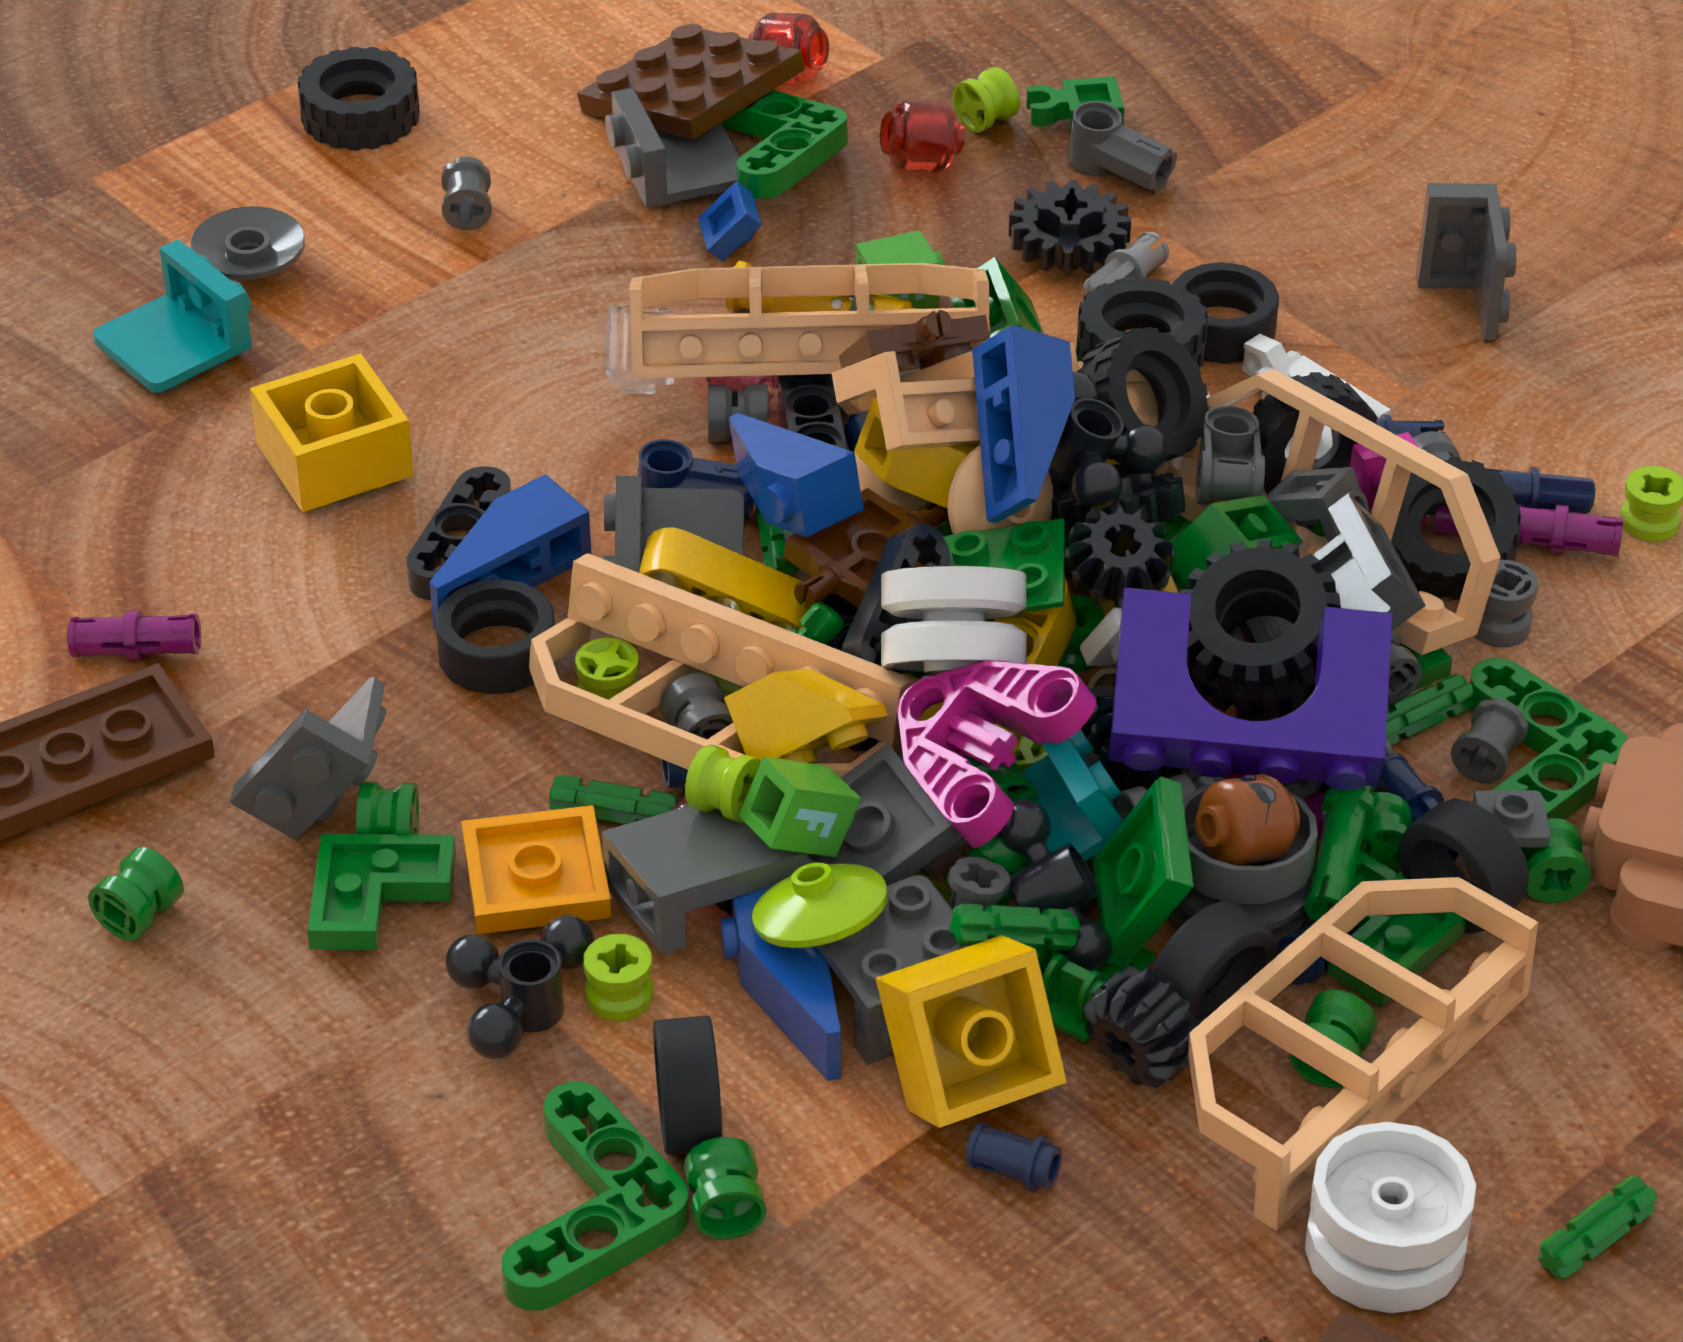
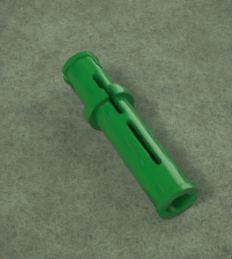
(1339, 849)

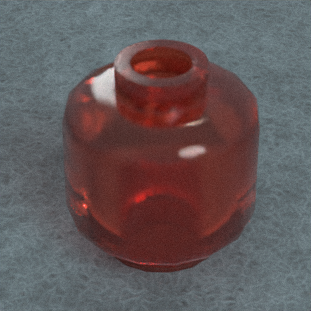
(796, 32)
(921, 135)

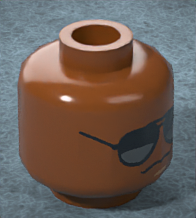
(1247, 820)

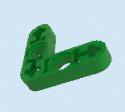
(796, 140)
(1559, 747)
(615, 1208)

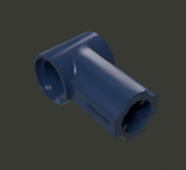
(672, 465)

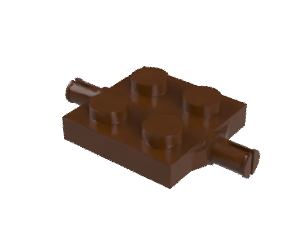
(921, 344)
(848, 552)

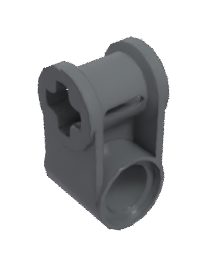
(1229, 456)

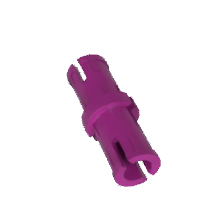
(134, 635)

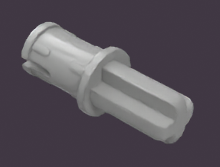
(1131, 262)

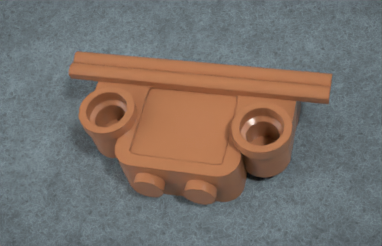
(1641, 840)

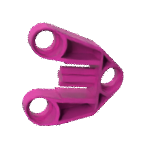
(1028, 699)

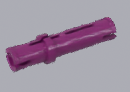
(1555, 529)

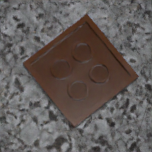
(695, 79)

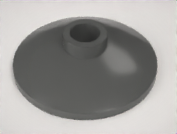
(249, 242)

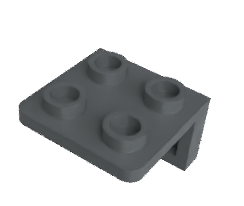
(667, 165)
(1468, 247)
(640, 511)
(313, 764)
(904, 934)

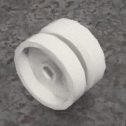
(953, 613)
(1389, 1217)

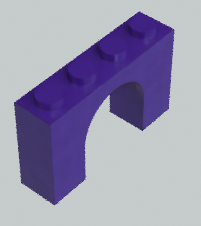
(1167, 723)

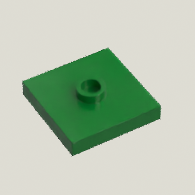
(1143, 870)

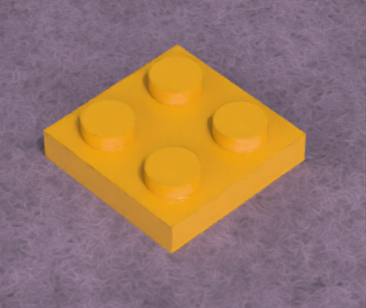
(535, 868)

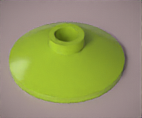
(819, 905)

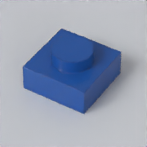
(730, 221)

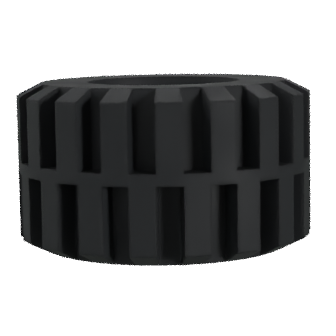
(1251, 586)

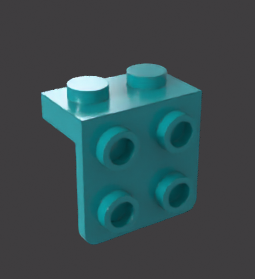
(184, 331)
(1075, 796)

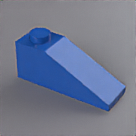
(1022, 409)
(794, 477)
(520, 539)
(787, 985)

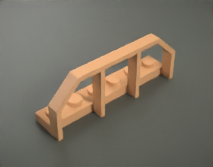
(781, 340)
(940, 401)
(1433, 624)
(696, 637)
(1413, 1056)

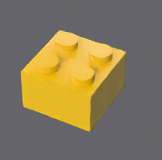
(332, 432)
(971, 1030)

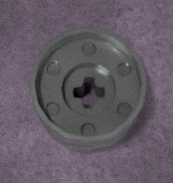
(1267, 890)

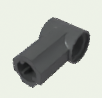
(1105, 145)

